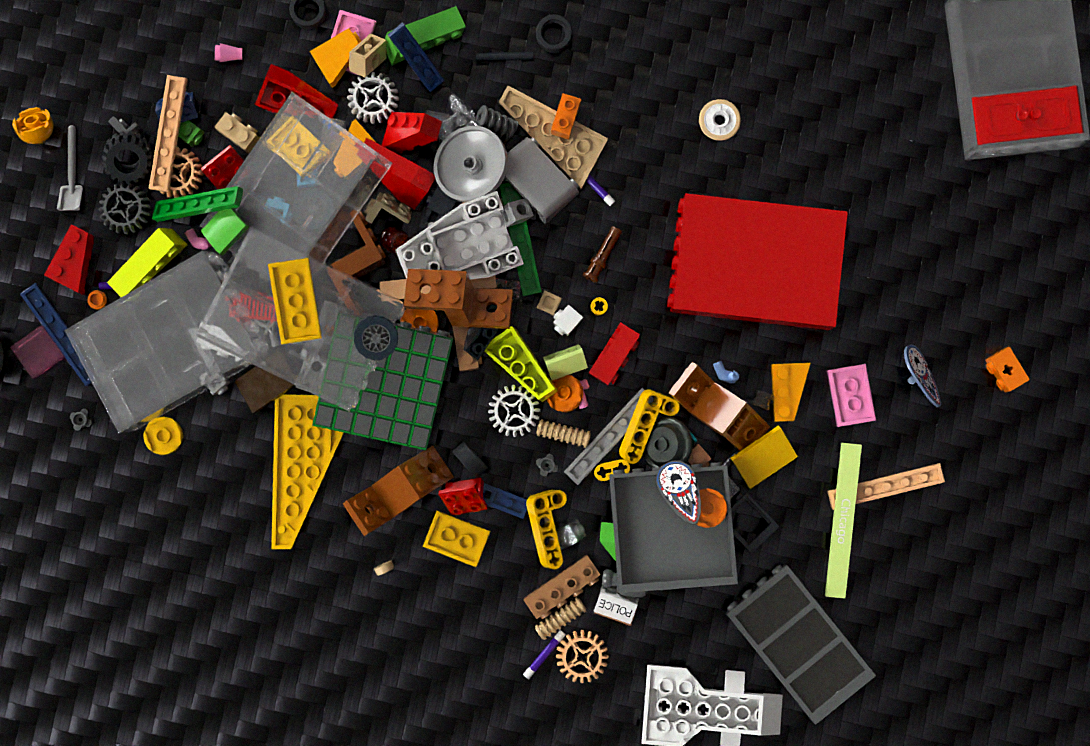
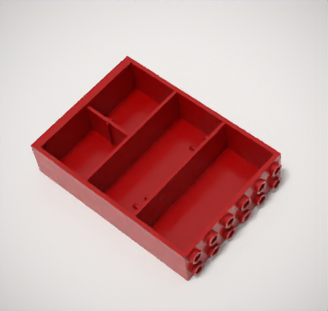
(757, 261)

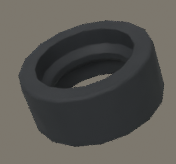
(558, 20)
(308, 25)
(470, 459)

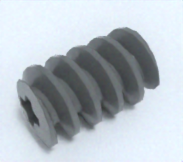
(496, 122)

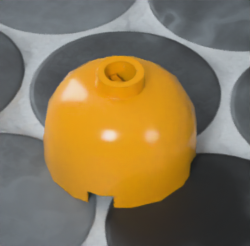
(33, 125)

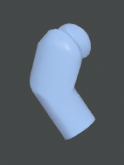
(725, 375)

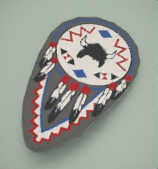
(680, 490)

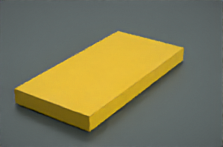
(294, 300)

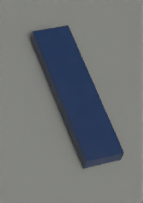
(415, 57)

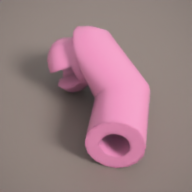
(197, 242)
(584, 403)

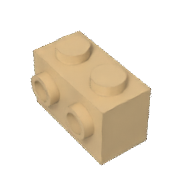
(241, 135)

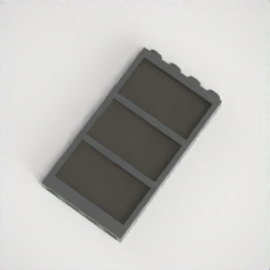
(799, 643)

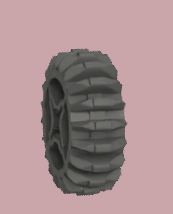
(117, 194)

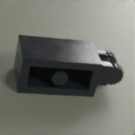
(439, 204)

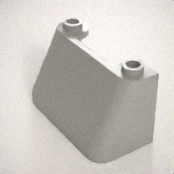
(539, 179)

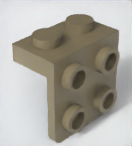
(387, 202)

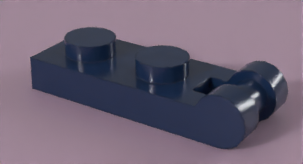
(505, 501)

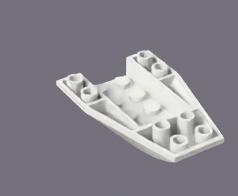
(464, 240)

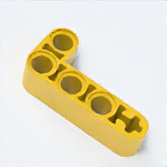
(645, 427)
(540, 533)

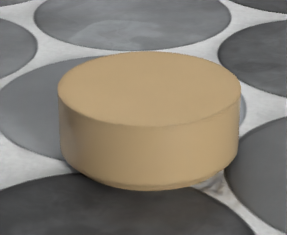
(383, 568)

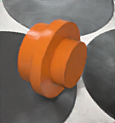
(97, 299)

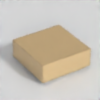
(549, 303)

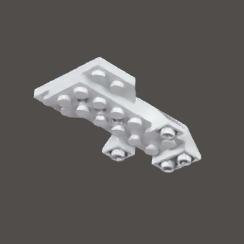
(729, 711)

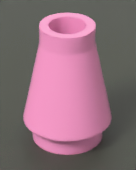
(227, 53)

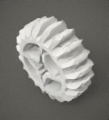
(369, 104)
(504, 425)

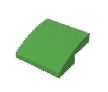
(224, 230)

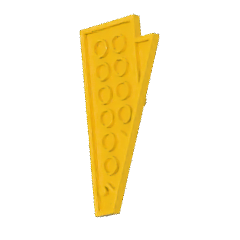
(299, 464)

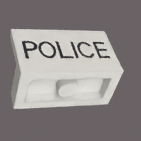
(616, 605)

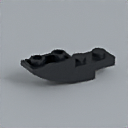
(479, 338)

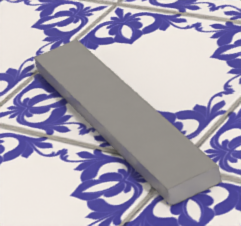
(603, 442)

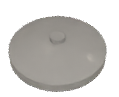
(470, 163)

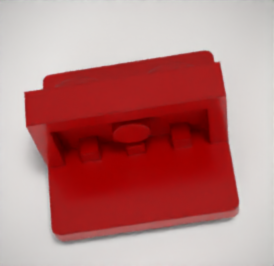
(223, 167)
(464, 496)

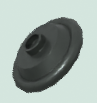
(668, 442)

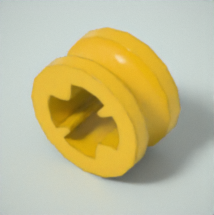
(605, 306)

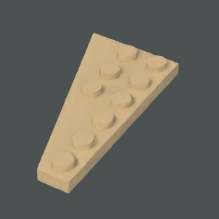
(574, 155)

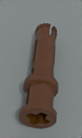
(598, 262)

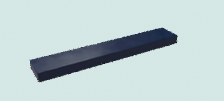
(55, 327)

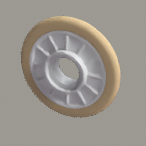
(708, 123)

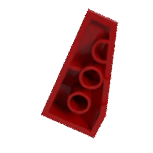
(280, 84)
(404, 178)

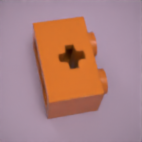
(565, 116)
(1015, 375)

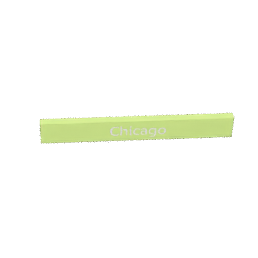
(843, 520)

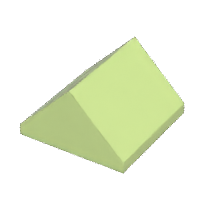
(565, 362)

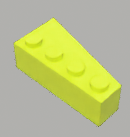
(147, 261)
(518, 360)

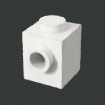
(566, 320)

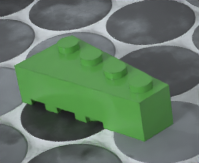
(430, 32)

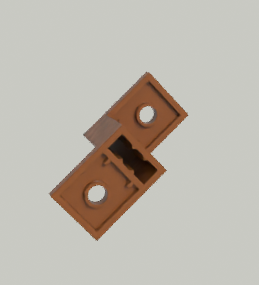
(366, 258)
(458, 298)
(718, 408)
(398, 490)

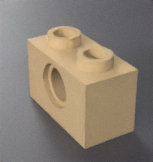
(367, 55)

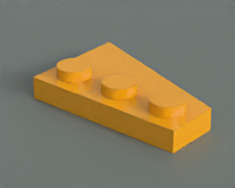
(787, 389)

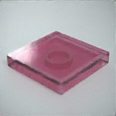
(37, 352)

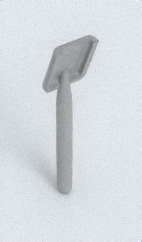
(70, 194)

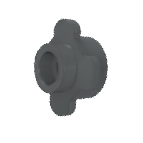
(75, 419)
(545, 470)

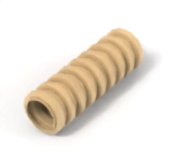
(563, 433)
(560, 618)

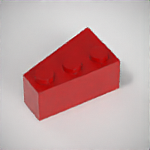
(409, 130)
(72, 260)
(615, 354)

